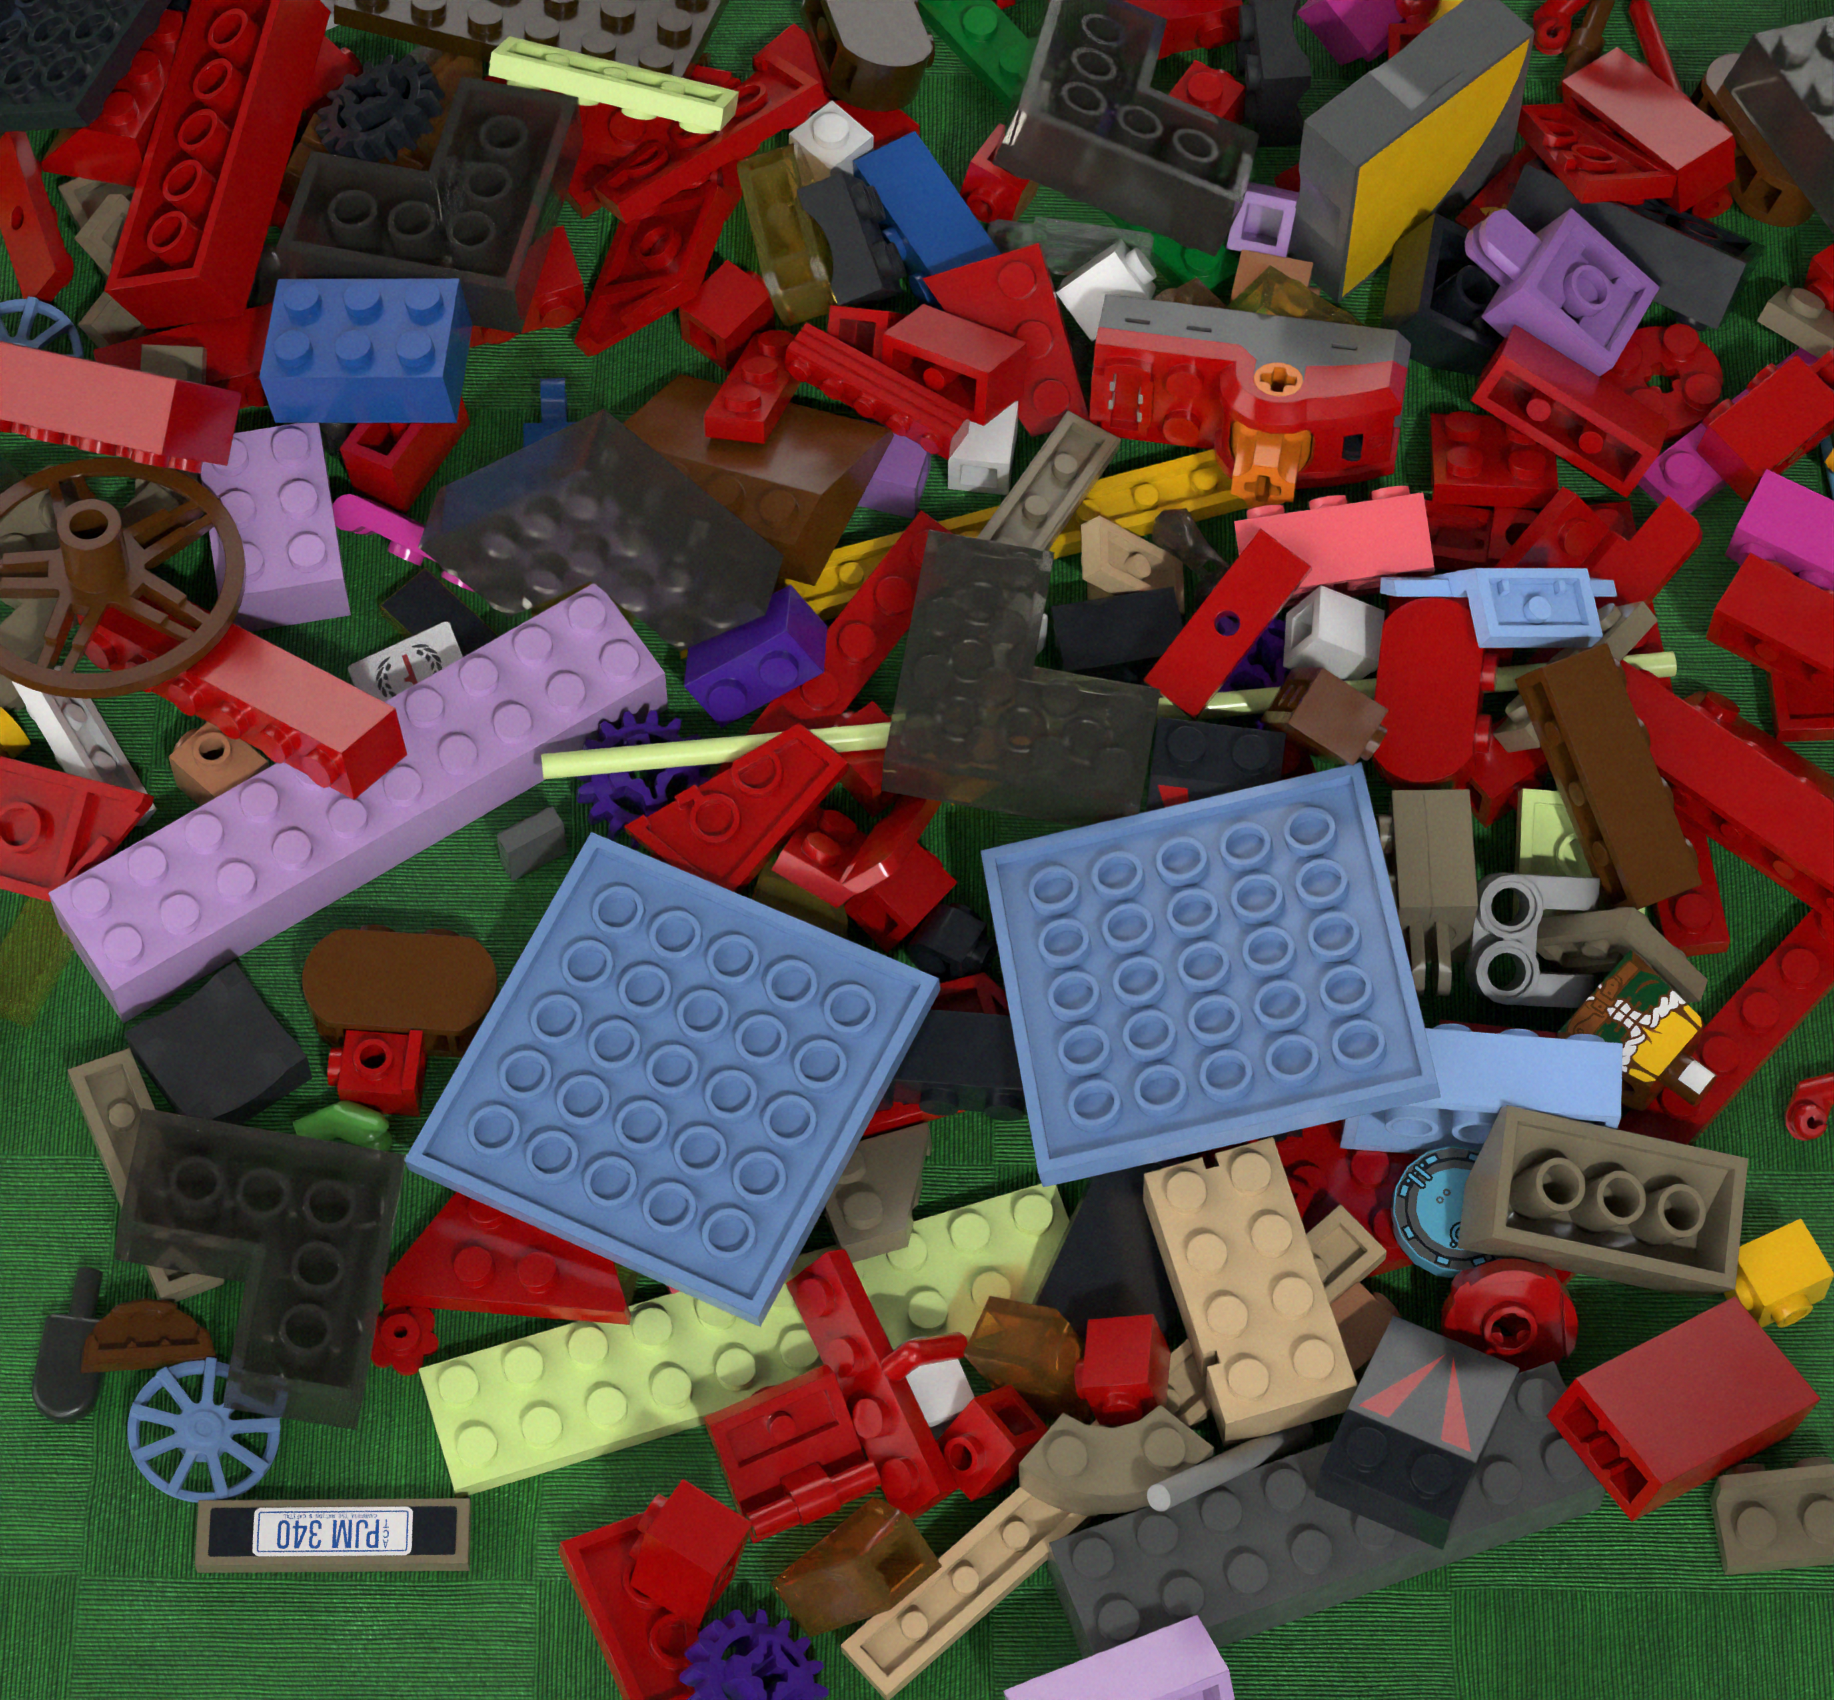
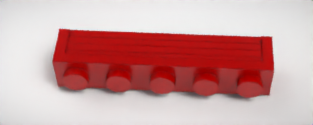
(877, 391)

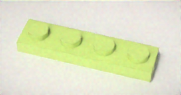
(593, 80)

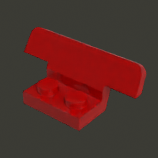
(1575, 537)
(839, 861)

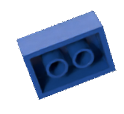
(366, 351)

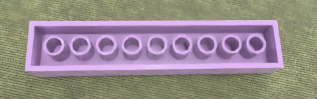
(292, 847)

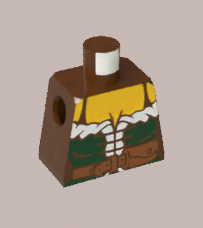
(1655, 1031)

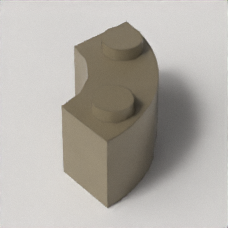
(1109, 1468)

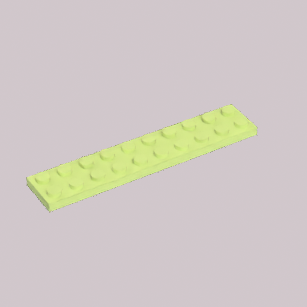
(680, 1359)

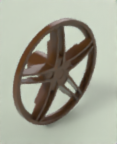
(108, 568)

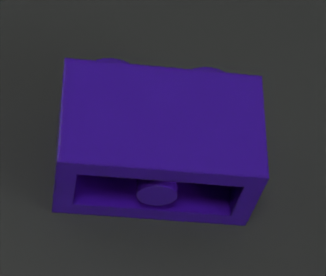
(758, 659)

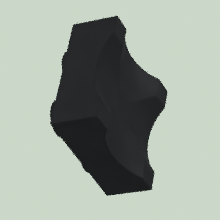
(1273, 70)
(863, 263)
(220, 1052)

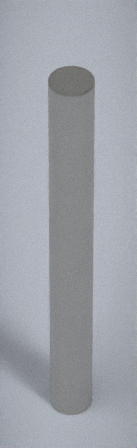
(1226, 1466)

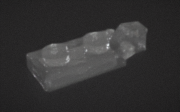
(1066, 243)

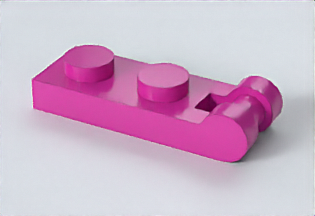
(371, 517)

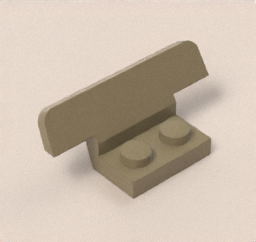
(34, 528)

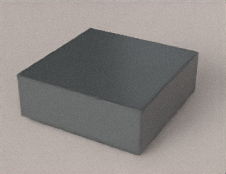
(532, 843)

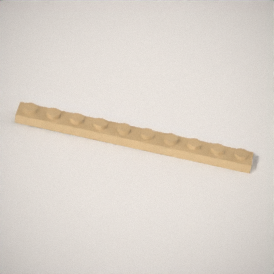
(1018, 1532)

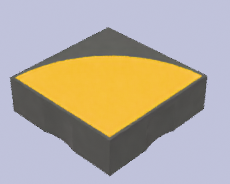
(1409, 142)

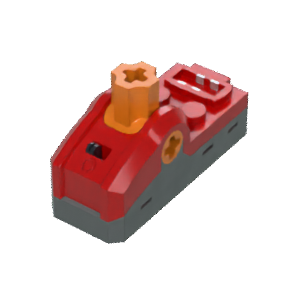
(1269, 393)

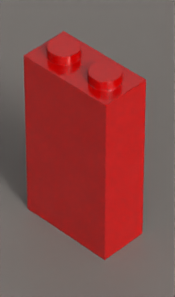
(1682, 1408)

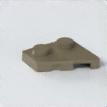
(878, 1192)

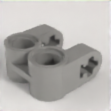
(1519, 939)

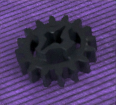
(381, 110)

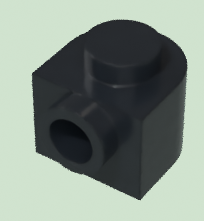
(952, 943)

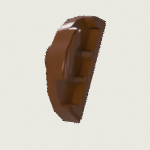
(144, 1337)

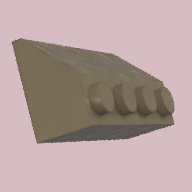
(1606, 1204)

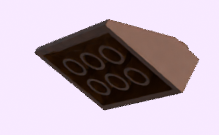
(789, 490)

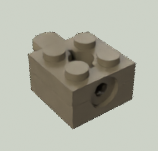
(1431, 878)

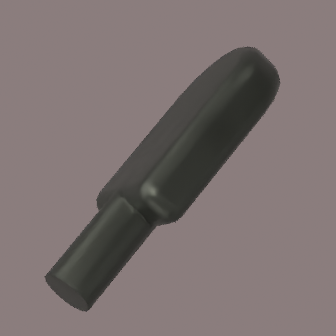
(57, 1384)

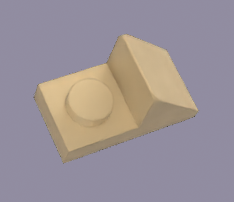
(1124, 563)

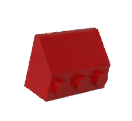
(118, 139)

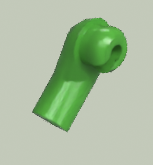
(349, 1122)

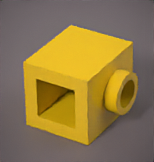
(1781, 1275)

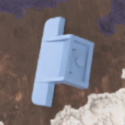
(1519, 603)

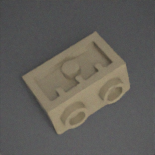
(1775, 1516)

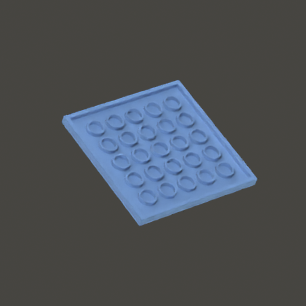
(1206, 975)
(674, 1077)

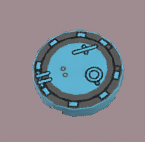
(1429, 1211)

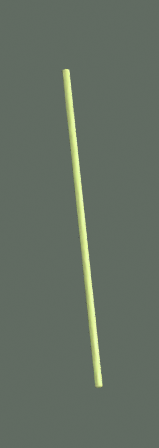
(876, 735)

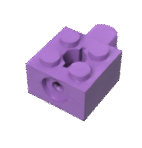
(1565, 268)

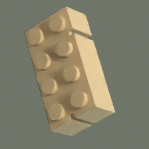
(1249, 1292)

